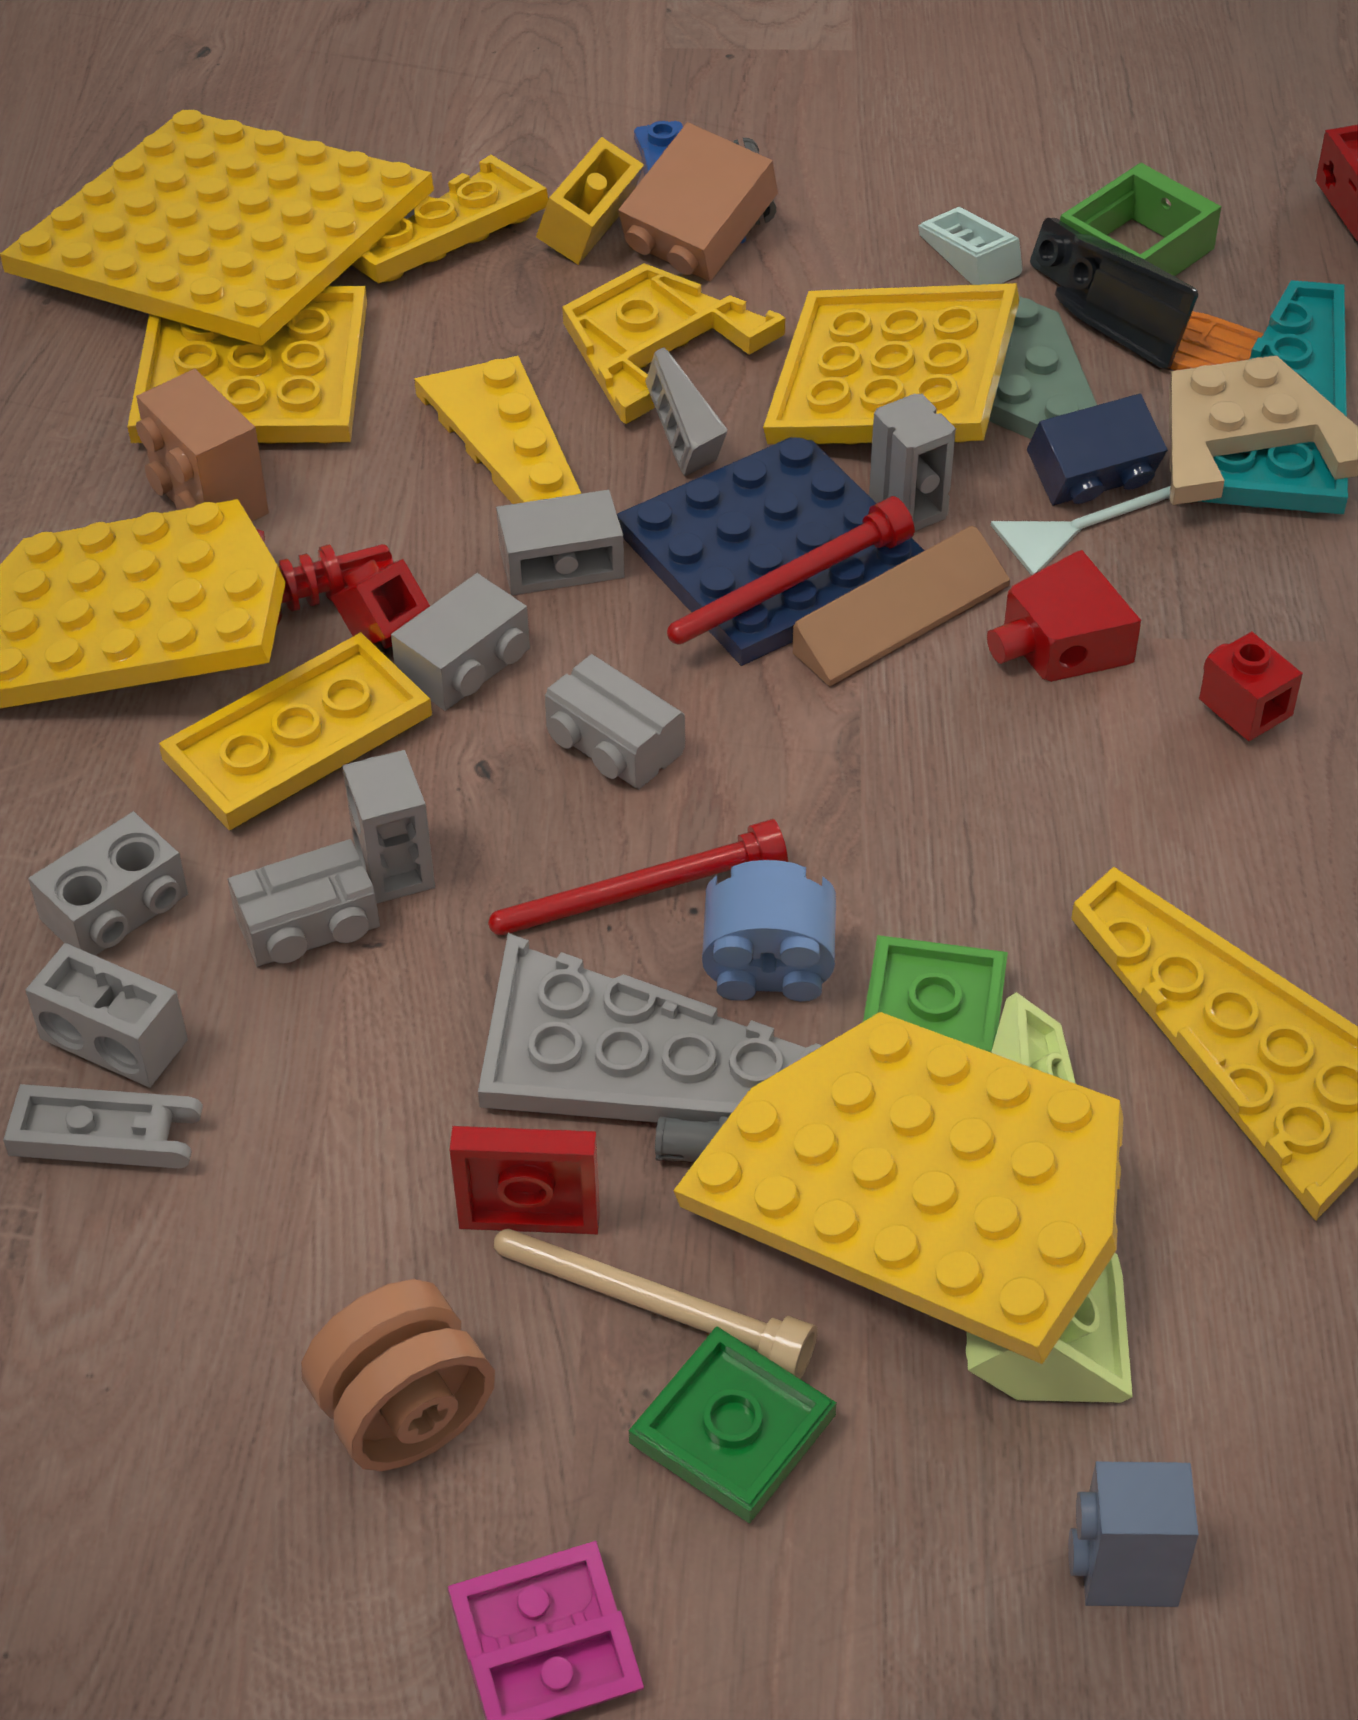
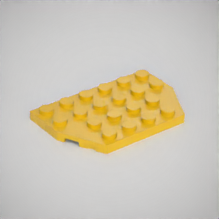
(136, 603)
(926, 1178)

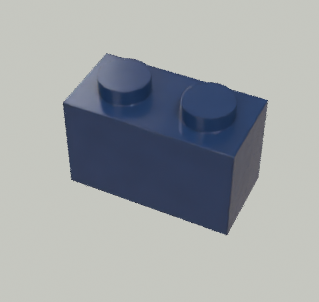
(1097, 450)

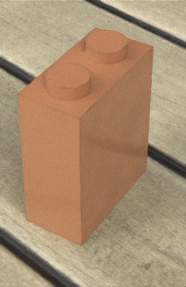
(698, 202)

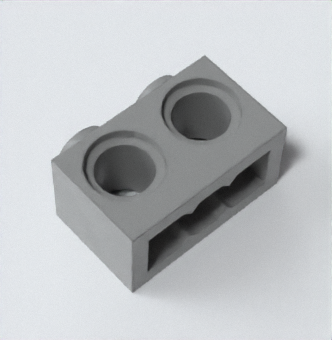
(389, 825)
(109, 885)
(107, 1014)

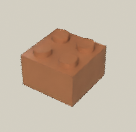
(200, 446)

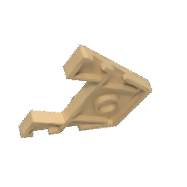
(1244, 410)

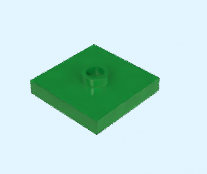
(732, 1424)

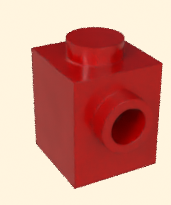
(379, 600)
(1250, 685)

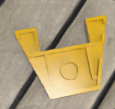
(649, 310)

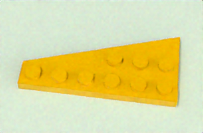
(1249, 1034)

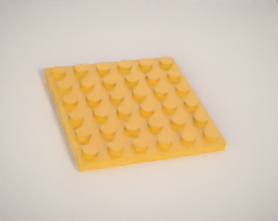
(219, 225)

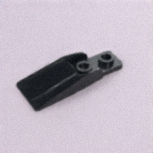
(1116, 291)

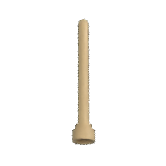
(783, 1342)

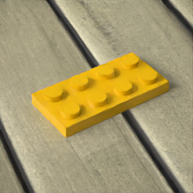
(295, 730)

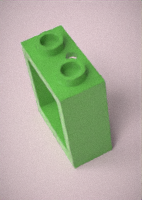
(1141, 195)

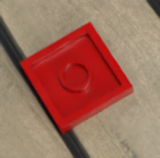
(525, 1179)

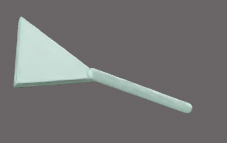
(1040, 541)

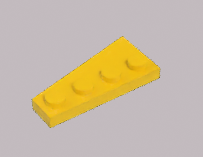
(501, 427)

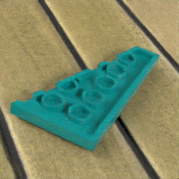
(1310, 339)

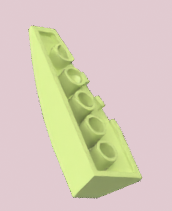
(1093, 1351)

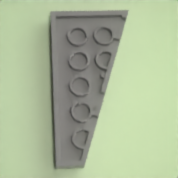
(616, 1046)

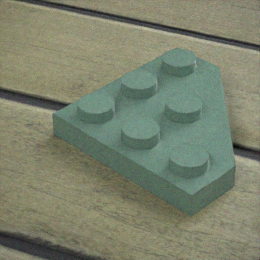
(1039, 372)

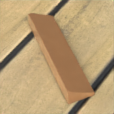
(898, 606)

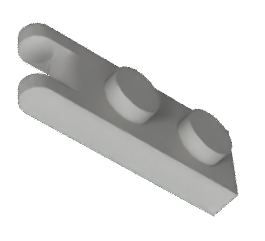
(99, 1126)

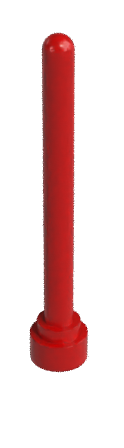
(885, 525)
(761, 842)

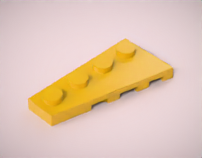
(461, 216)

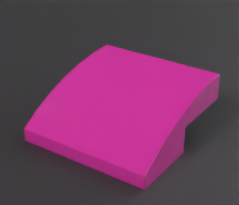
(545, 1637)

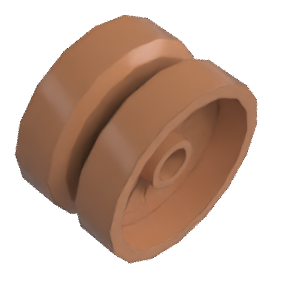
(397, 1375)

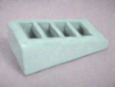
(977, 252)

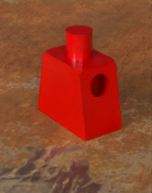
(1067, 622)

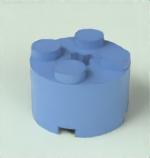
(769, 931)

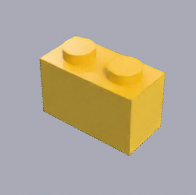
(589, 200)

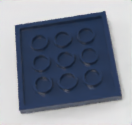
(750, 522)

